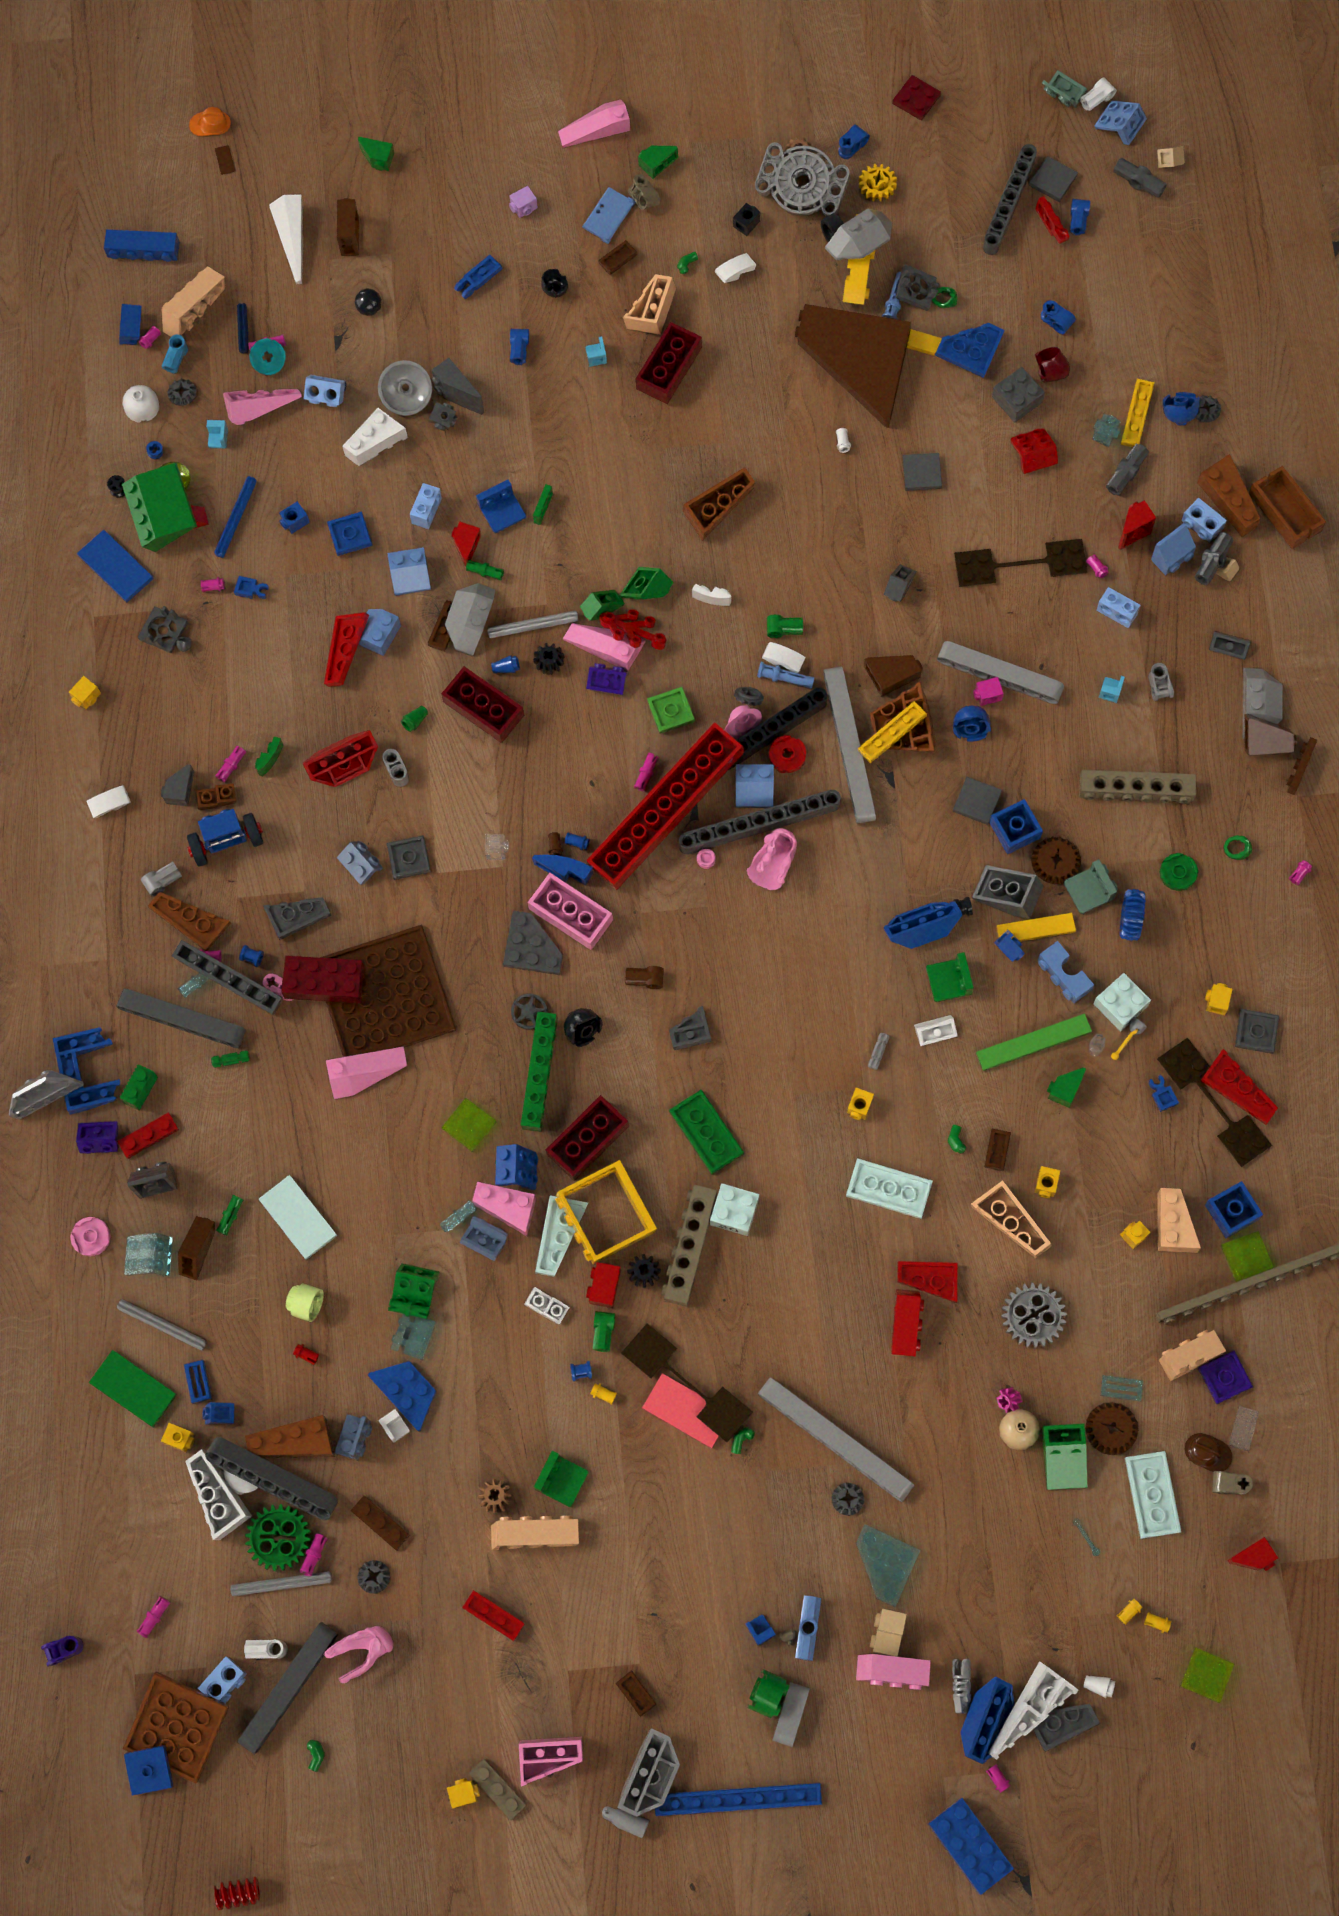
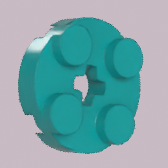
(257, 352)

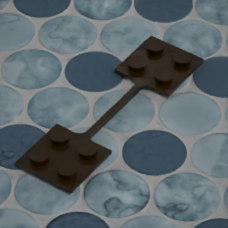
(1062, 557)
(1241, 1138)
(722, 1412)

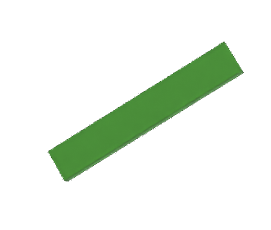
(1033, 1042)

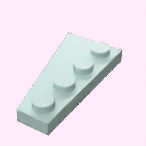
(556, 1236)

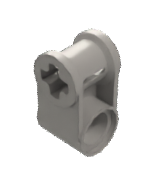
(1160, 686)

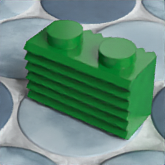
(138, 1087)

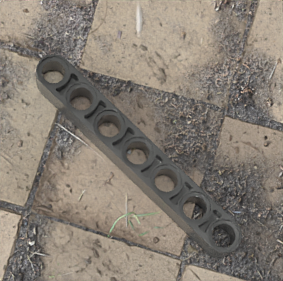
(1009, 206)
(181, 1018)
(271, 1478)
(287, 1688)

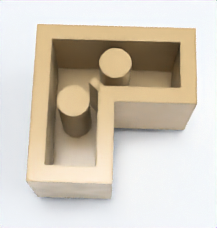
(889, 1632)

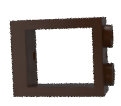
(348, 227)

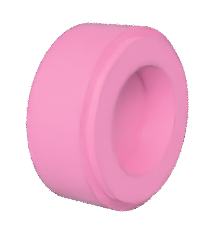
(706, 858)

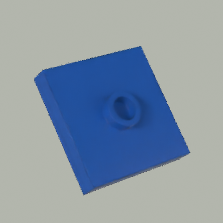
(349, 533)
(148, 1770)

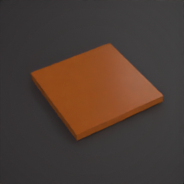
(181, 1721)

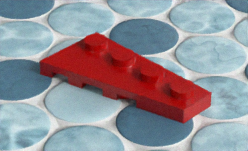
(343, 646)
(1239, 1088)

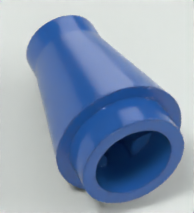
(506, 665)

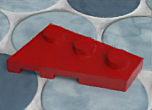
(930, 1277)

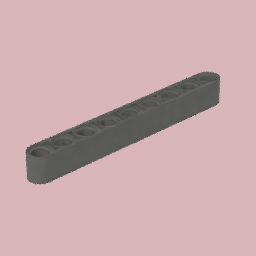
(766, 815)

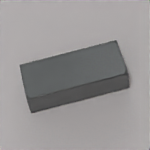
(1229, 645)

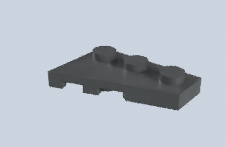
(295, 916)
(1064, 1725)

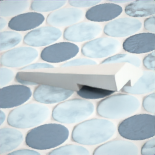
(288, 218)
(1040, 1696)

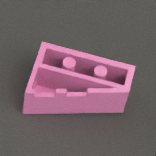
(506, 1204)
(548, 1756)

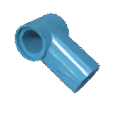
(174, 355)

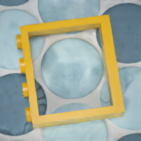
(633, 1197)

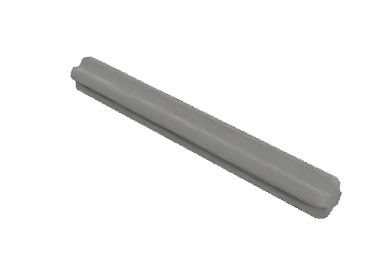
(532, 624)
(161, 1324)
(280, 1583)

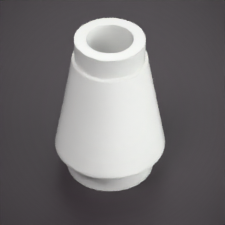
(1100, 1685)

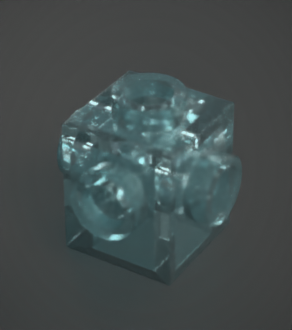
(1106, 429)

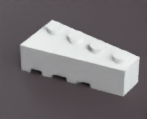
(220, 1503)

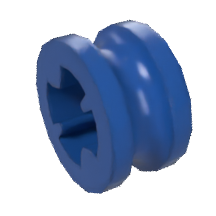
(159, 452)

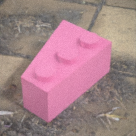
(893, 1670)

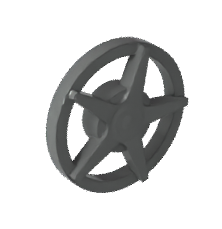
(528, 1010)

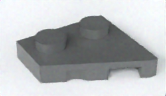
(691, 1031)

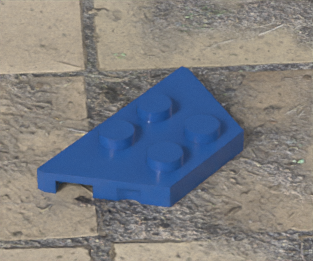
(406, 1390)

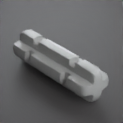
(878, 1051)

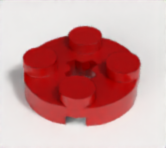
(785, 764)

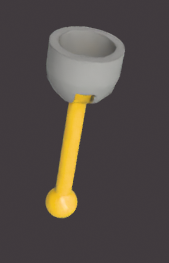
(1136, 1027)

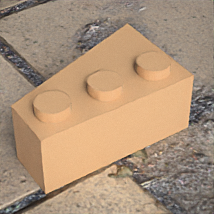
(652, 307)
(1174, 1223)
(1191, 1354)

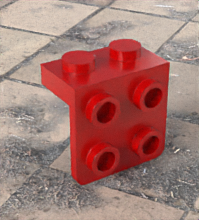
(1035, 450)

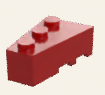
(907, 1323)

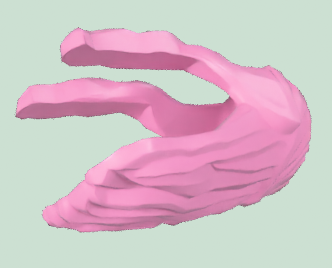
(773, 859)
(374, 1639)

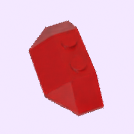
(342, 759)

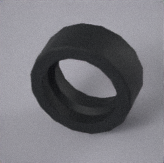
(830, 225)

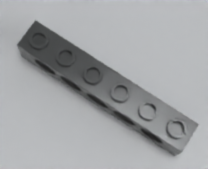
(227, 977)

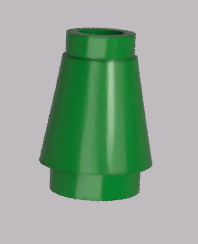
(414, 718)

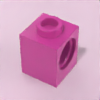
(988, 691)

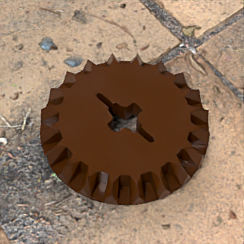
(1044, 866)
(1099, 1434)

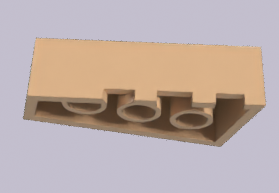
(191, 302)
(1010, 1217)
(534, 1533)

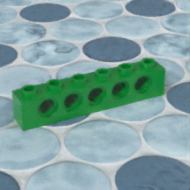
(539, 1071)

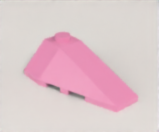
(601, 122)
(246, 406)
(603, 645)
(360, 1071)

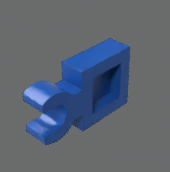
(248, 587)
(1164, 1096)

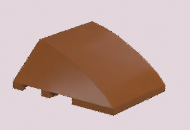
(918, 738)

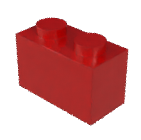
(604, 1285)

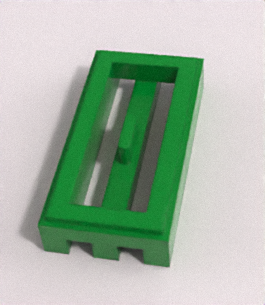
(543, 504)

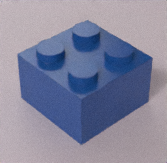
(1016, 826)
(1233, 1209)

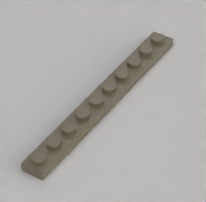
(1242, 1287)

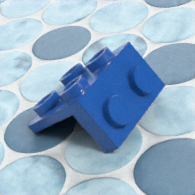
(516, 1166)

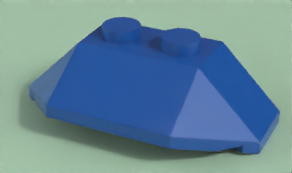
(923, 924)
(986, 1718)

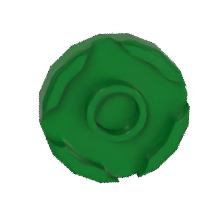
(1178, 872)

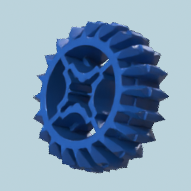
(1132, 914)

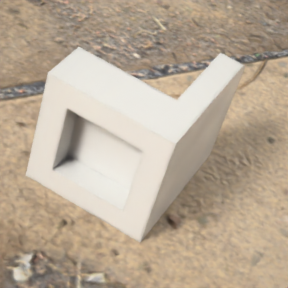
(394, 1426)

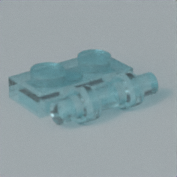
(418, 1339)

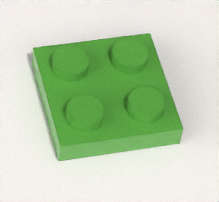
(670, 710)

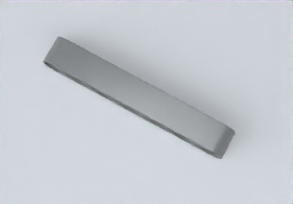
(1008, 674)

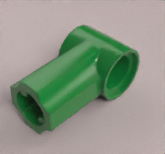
(779, 626)
(603, 1325)

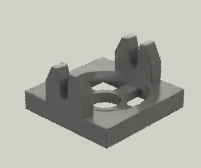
(904, 283)
(156, 613)

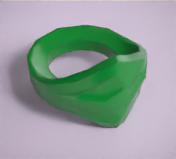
(953, 300)
(1243, 854)

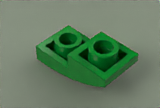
(267, 760)

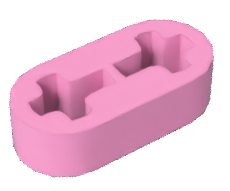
(278, 980)

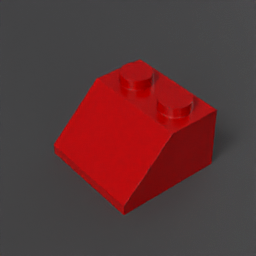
(1137, 524)

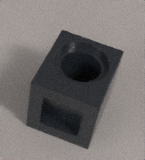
(746, 225)

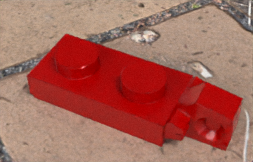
(1051, 221)

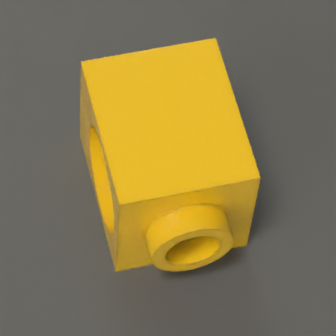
(860, 1096)
(1049, 1174)

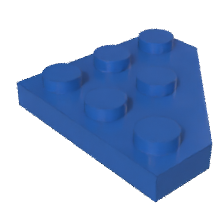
(971, 348)

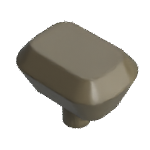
(787, 1636)

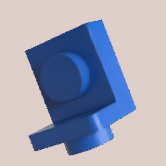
(218, 1413)

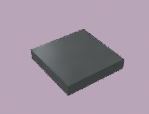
(1053, 179)
(922, 471)
(977, 800)
(408, 857)
(1257, 1031)

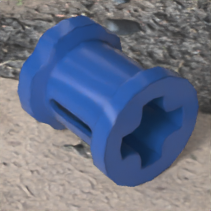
(250, 955)
(581, 1371)

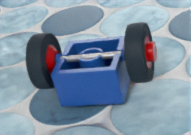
(221, 833)

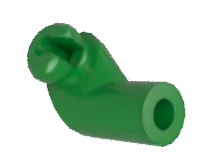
(685, 260)
(954, 1140)
(740, 1437)
(317, 1753)

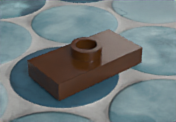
(617, 257)
(997, 1149)
(636, 1693)

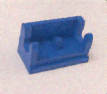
(130, 324)

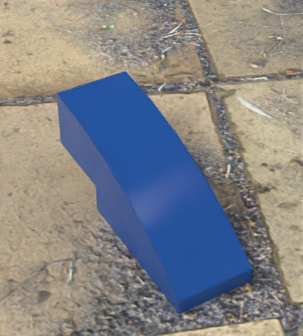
(564, 867)

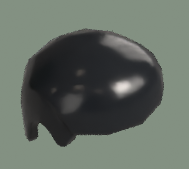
(554, 283)
(368, 302)

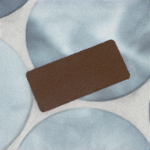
(225, 159)

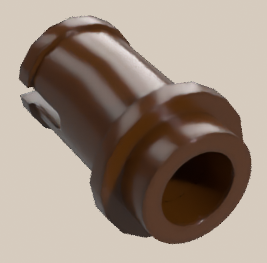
(555, 845)

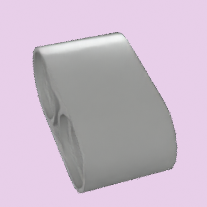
(395, 767)

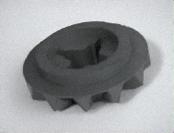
(188, 395)
(1214, 411)
(749, 696)
(842, 1506)
(383, 1577)

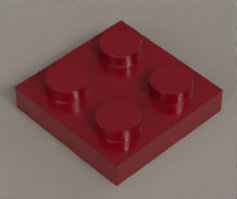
(916, 97)

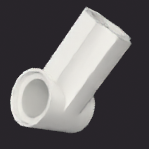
(1101, 92)
(263, 1649)

